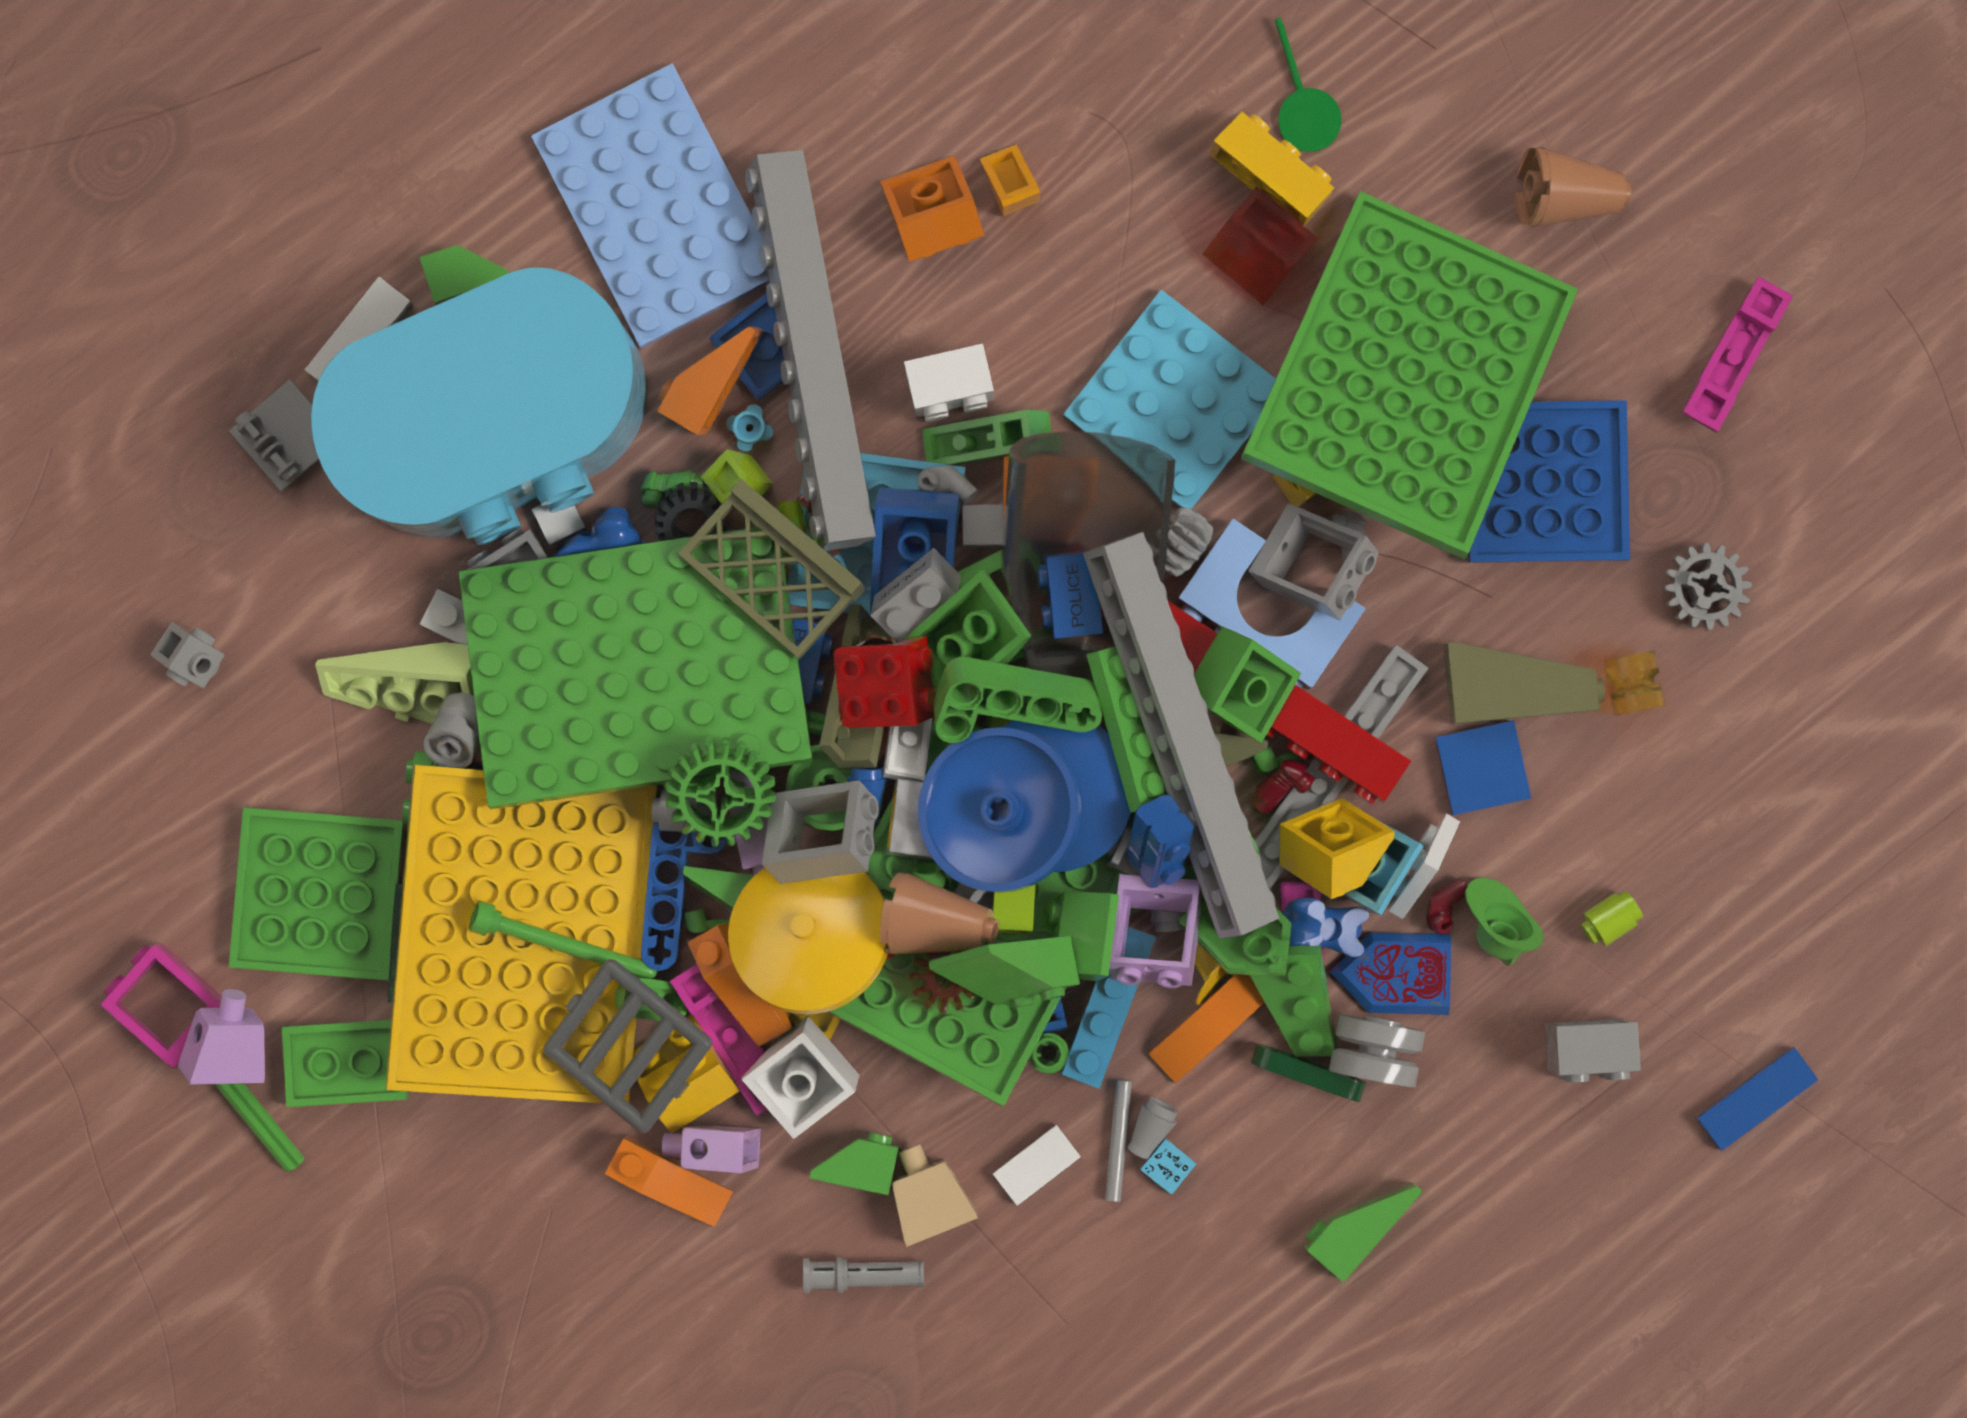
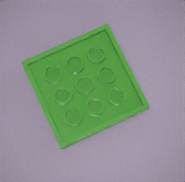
(315, 893)

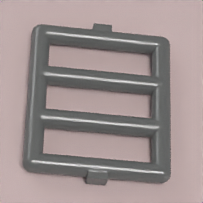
(670, 1020)

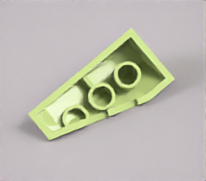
(400, 679)

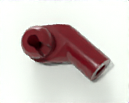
(1441, 906)

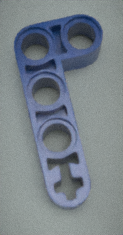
(673, 893)

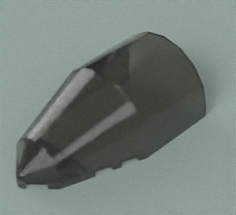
(1072, 497)

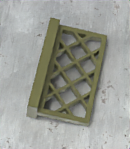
(796, 544)

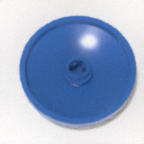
(1102, 794)
(999, 810)

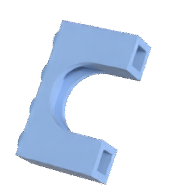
(1214, 597)

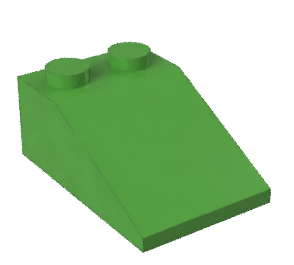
(973, 625)
(1013, 970)

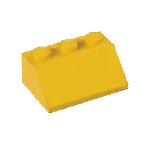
(1272, 166)

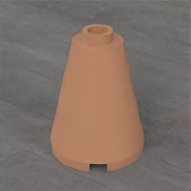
(1566, 189)
(933, 919)

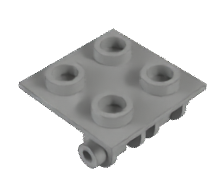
(279, 435)

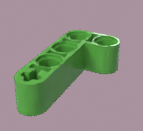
(1013, 695)

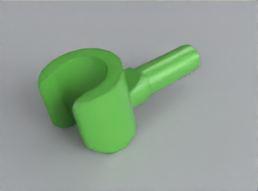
(1266, 760)
(696, 921)

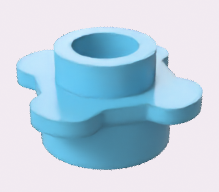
(738, 425)

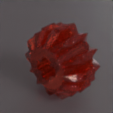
(933, 990)

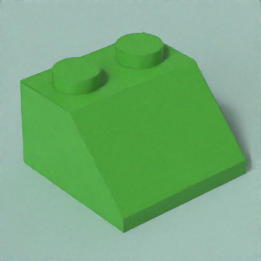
(1244, 683)
(1091, 925)

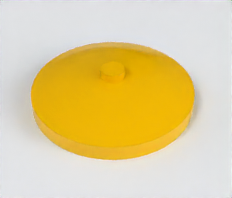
(807, 940)

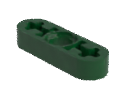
(1308, 1072)

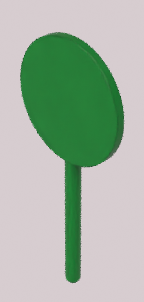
(1308, 116)

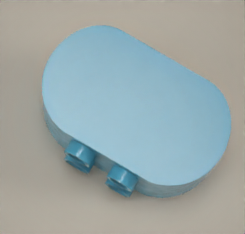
(481, 407)

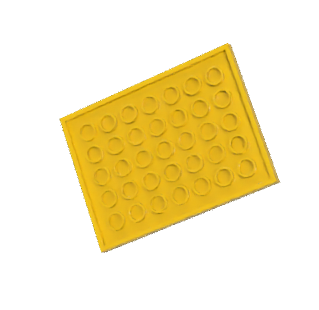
(482, 1006)

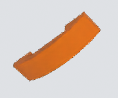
(1207, 1026)

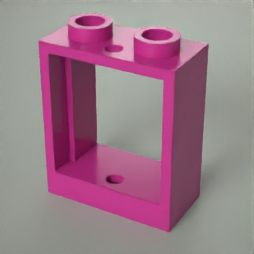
(121, 986)

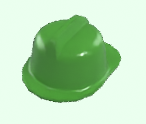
(1503, 922)

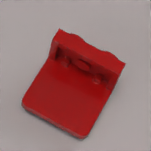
(885, 683)

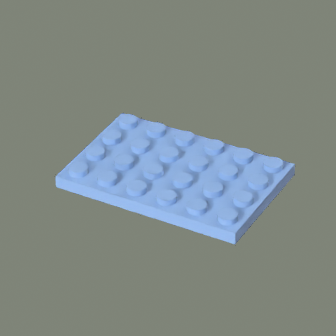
(655, 205)

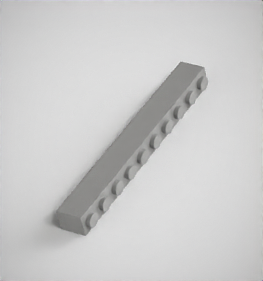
(810, 350)
(1181, 734)

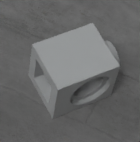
(982, 526)

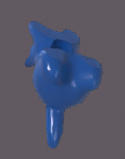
(609, 530)
(1324, 926)

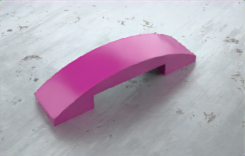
(1736, 354)
(727, 1034)

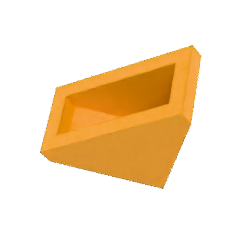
(1010, 180)

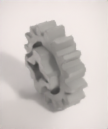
(1714, 570)

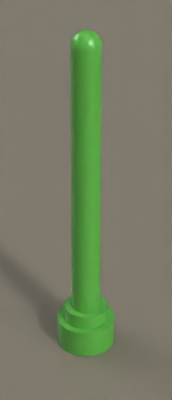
(488, 920)

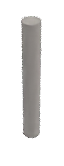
(1118, 1140)

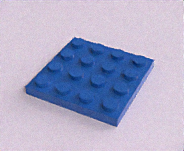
(1561, 488)

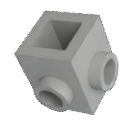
(188, 655)

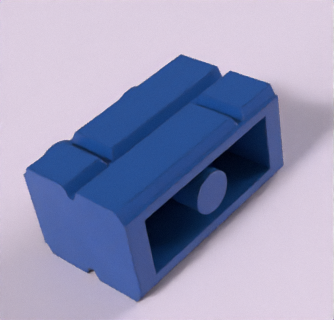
(1160, 841)

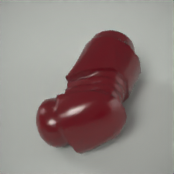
(1275, 786)

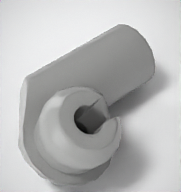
(946, 479)

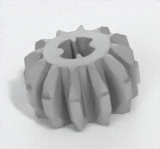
(1186, 540)

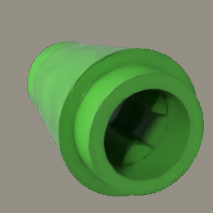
(1049, 1065)

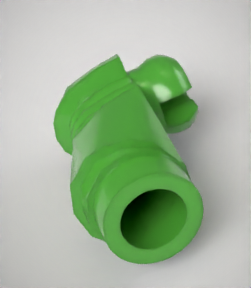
(657, 484)

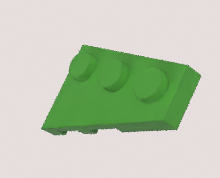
(1301, 1002)

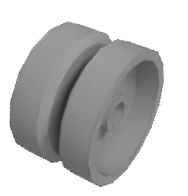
(1377, 1050)

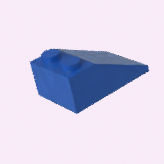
(908, 528)

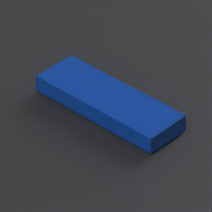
(1757, 1098)

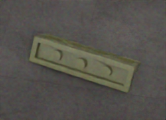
(859, 745)

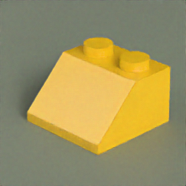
(1333, 847)

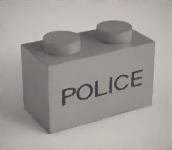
(915, 595)

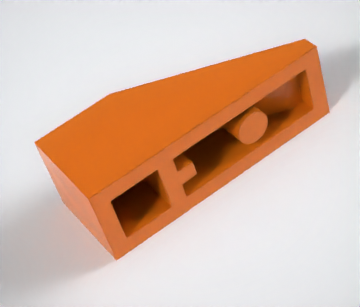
(703, 388)
(716, 965)
(666, 1182)

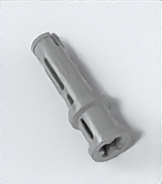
(841, 1275)

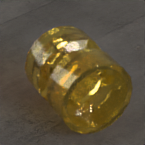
(1634, 682)

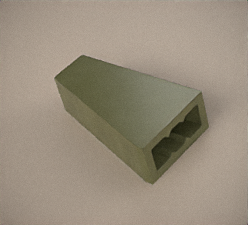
(1507, 685)

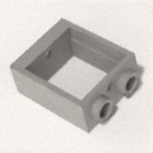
(1286, 542)
(785, 825)

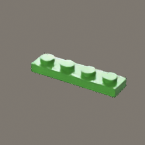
(1126, 730)

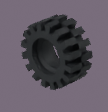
(680, 500)

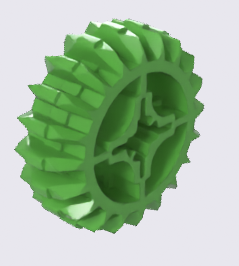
(705, 791)

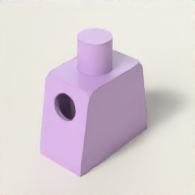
(225, 1044)
(729, 1148)

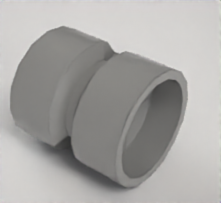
(454, 732)

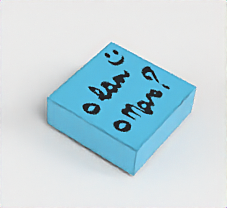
(1168, 1166)

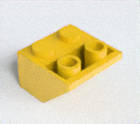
(708, 1083)

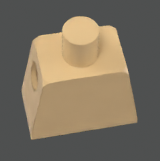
(929, 1197)

